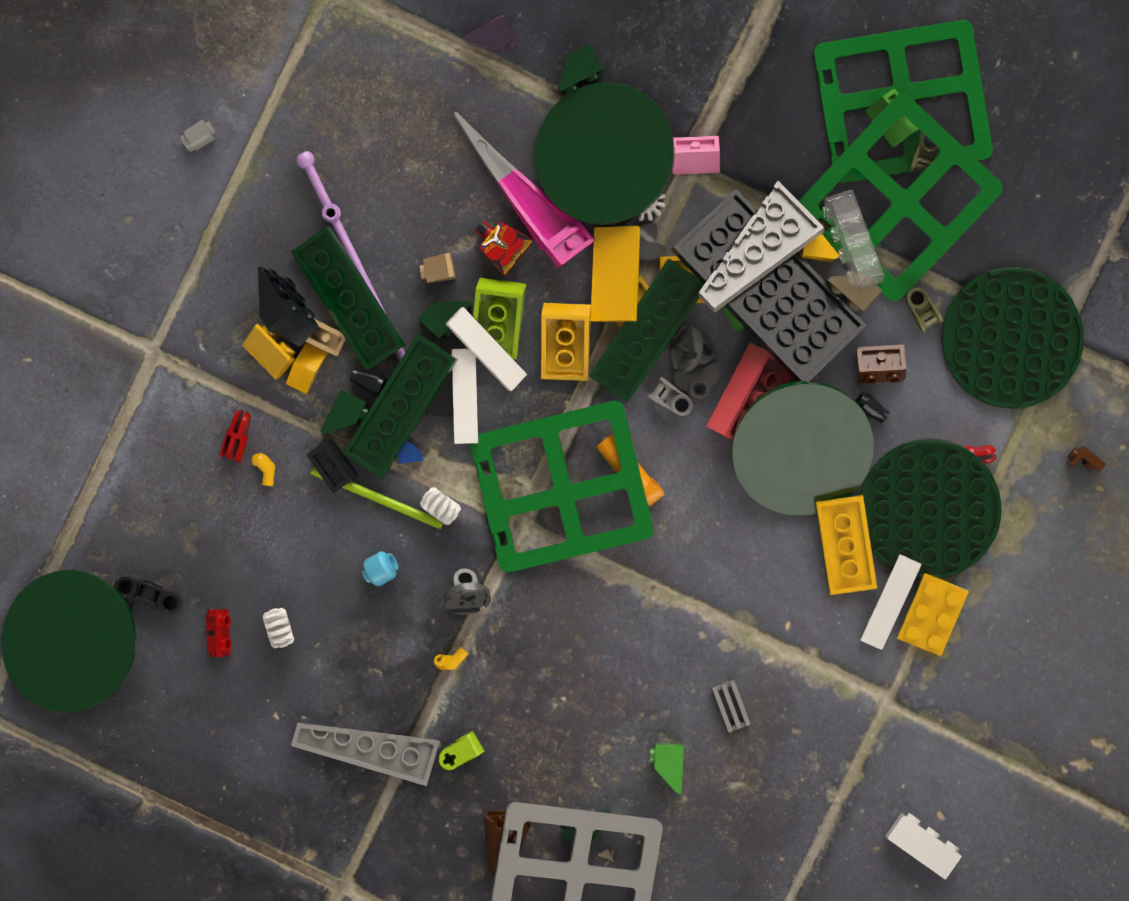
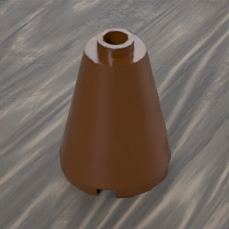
(493, 835)

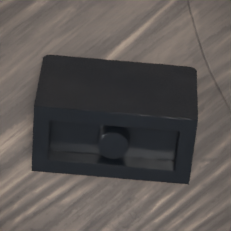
(332, 465)

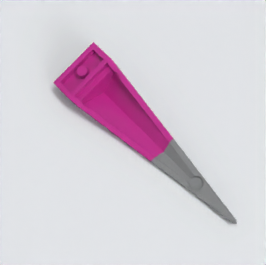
(550, 227)

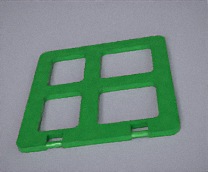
(894, 43)
(907, 201)
(564, 492)

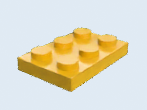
(932, 614)

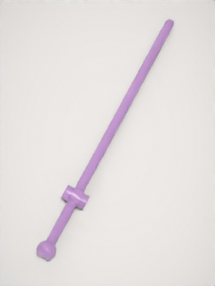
(306, 162)

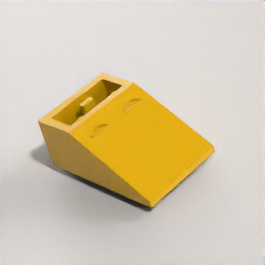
(269, 352)

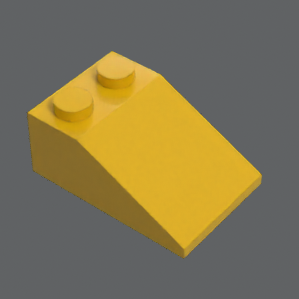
(565, 341)

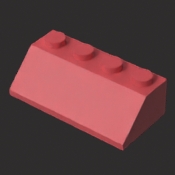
(753, 377)

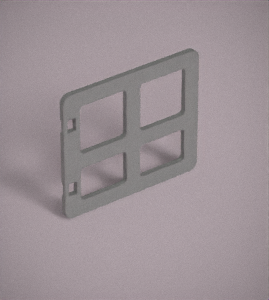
(576, 871)

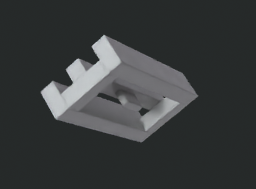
(738, 724)

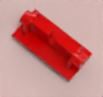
(219, 622)

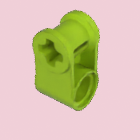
(464, 749)

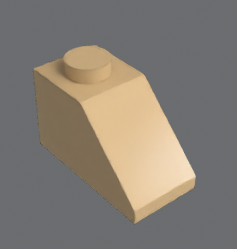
(438, 268)
(327, 339)

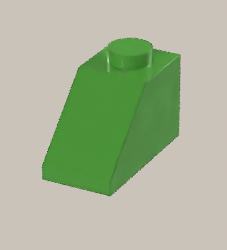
(669, 763)

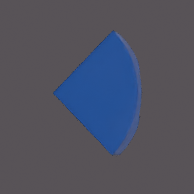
(409, 454)

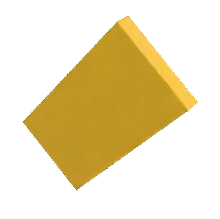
(615, 274)
(846, 545)

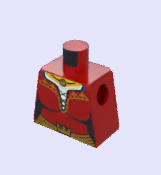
(503, 245)

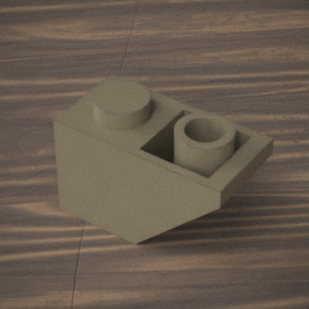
(857, 300)

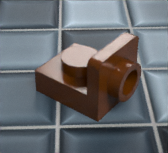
(1089, 461)

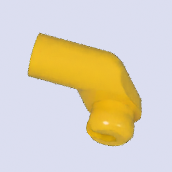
(265, 464)
(450, 662)

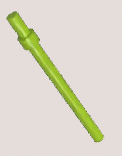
(388, 502)

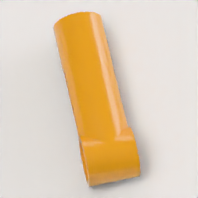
(609, 452)

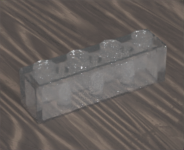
(853, 239)

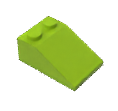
(500, 311)

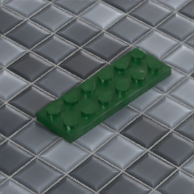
(348, 298)
(643, 341)
(400, 406)

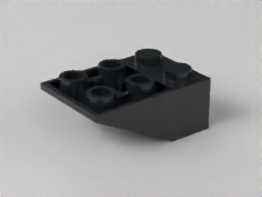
(284, 308)

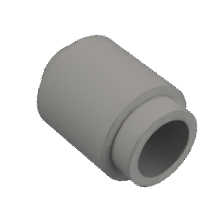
(198, 135)

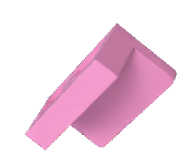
(696, 155)

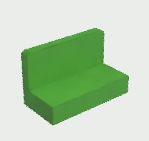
(900, 129)

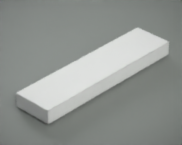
(486, 349)
(464, 397)
(890, 601)

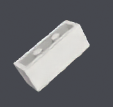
(924, 845)

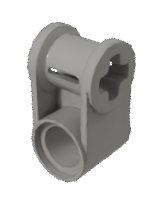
(670, 397)

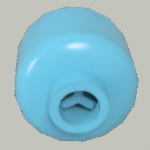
(380, 568)

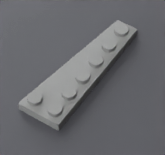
(386, 753)

